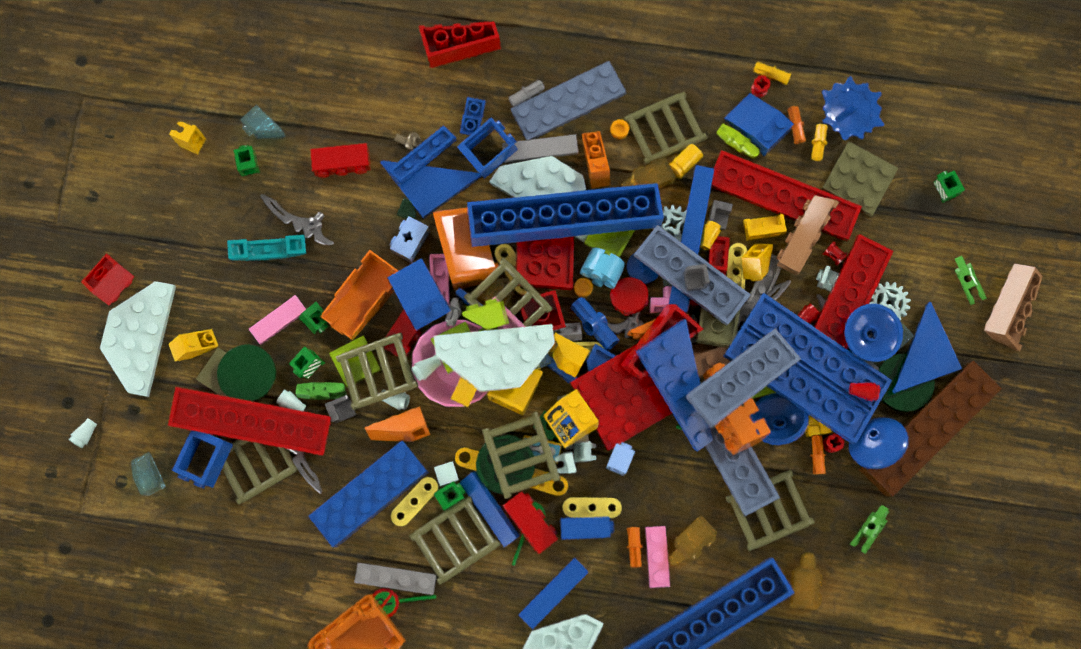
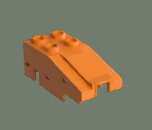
(360, 296)
(738, 427)

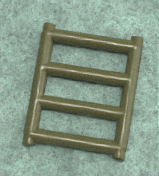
(664, 105)
(517, 279)
(361, 353)
(502, 471)
(258, 486)
(788, 528)
(475, 554)

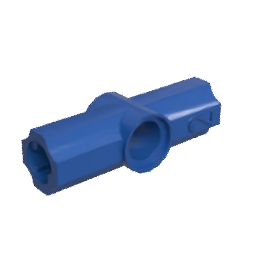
(594, 323)

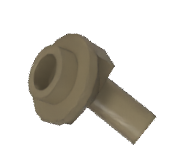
(411, 142)

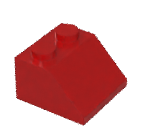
(108, 279)
(553, 317)

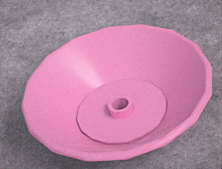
(440, 384)

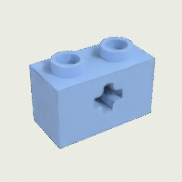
(409, 249)
(620, 458)

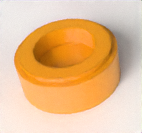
(619, 129)
(583, 287)

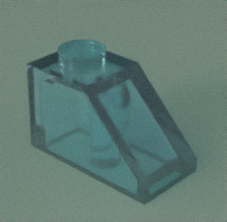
(261, 125)
(146, 475)

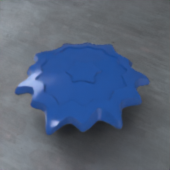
(852, 109)

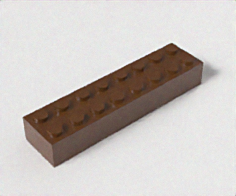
(936, 425)

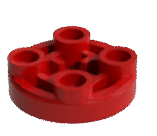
(629, 296)

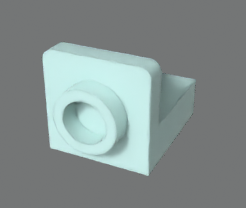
(826, 278)

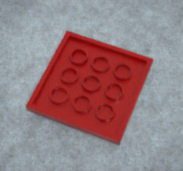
(620, 401)

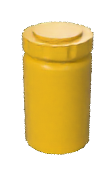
(686, 160)

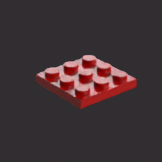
(547, 262)

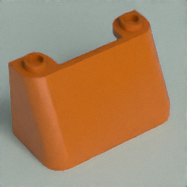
(465, 263)
(360, 627)

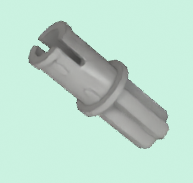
(526, 93)
(455, 312)

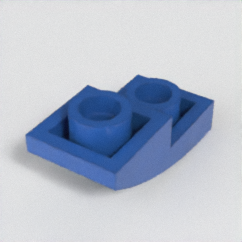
(472, 116)

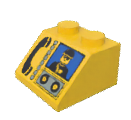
(571, 419)

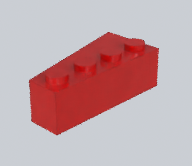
(458, 41)
(667, 318)

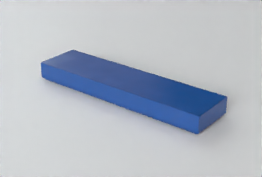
(422, 155)
(489, 509)
(553, 593)

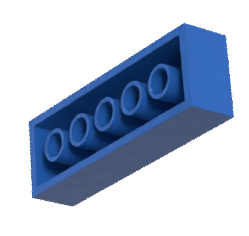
(368, 494)

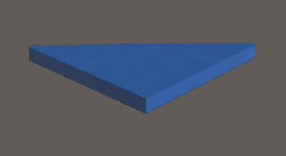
(433, 186)
(928, 355)

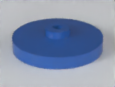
(639, 270)

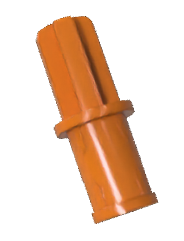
(797, 129)
(818, 456)
(634, 546)

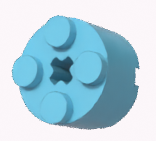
(602, 268)

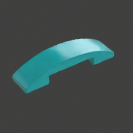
(266, 249)

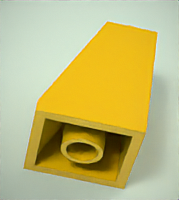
(517, 398)

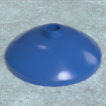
(885, 330)
(777, 411)
(884, 448)

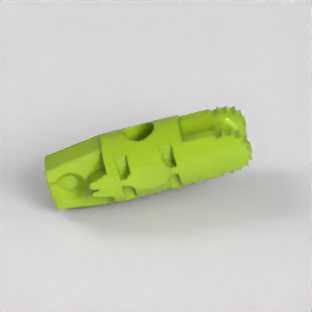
(738, 141)

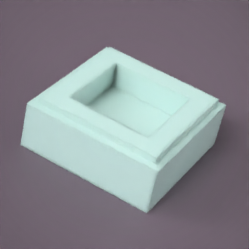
(446, 473)

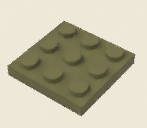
(860, 178)

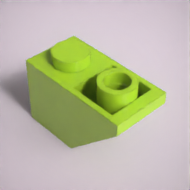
(487, 316)

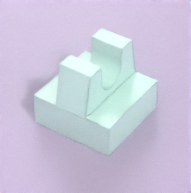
(582, 452)
(567, 458)

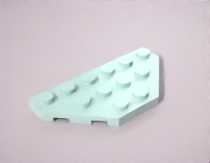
(538, 178)
(136, 336)
(495, 357)
(568, 634)

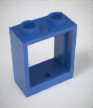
(476, 137)
(214, 466)
(586, 528)

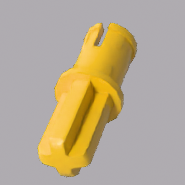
(772, 73)
(819, 142)

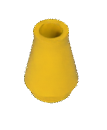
(710, 233)

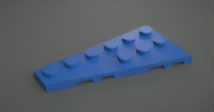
(675, 374)

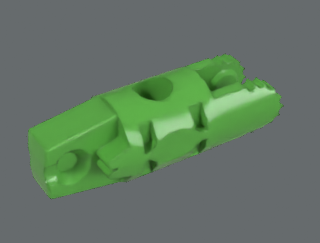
(965, 271)
(320, 390)
(875, 520)

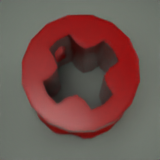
(765, 84)
(835, 253)
(837, 440)

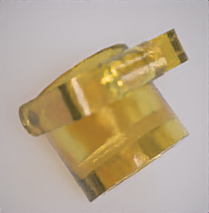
(495, 288)

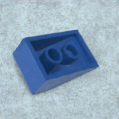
(759, 123)
(419, 294)

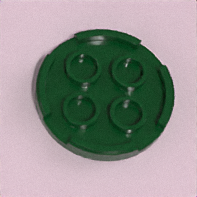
(246, 373)
(908, 399)
(486, 469)

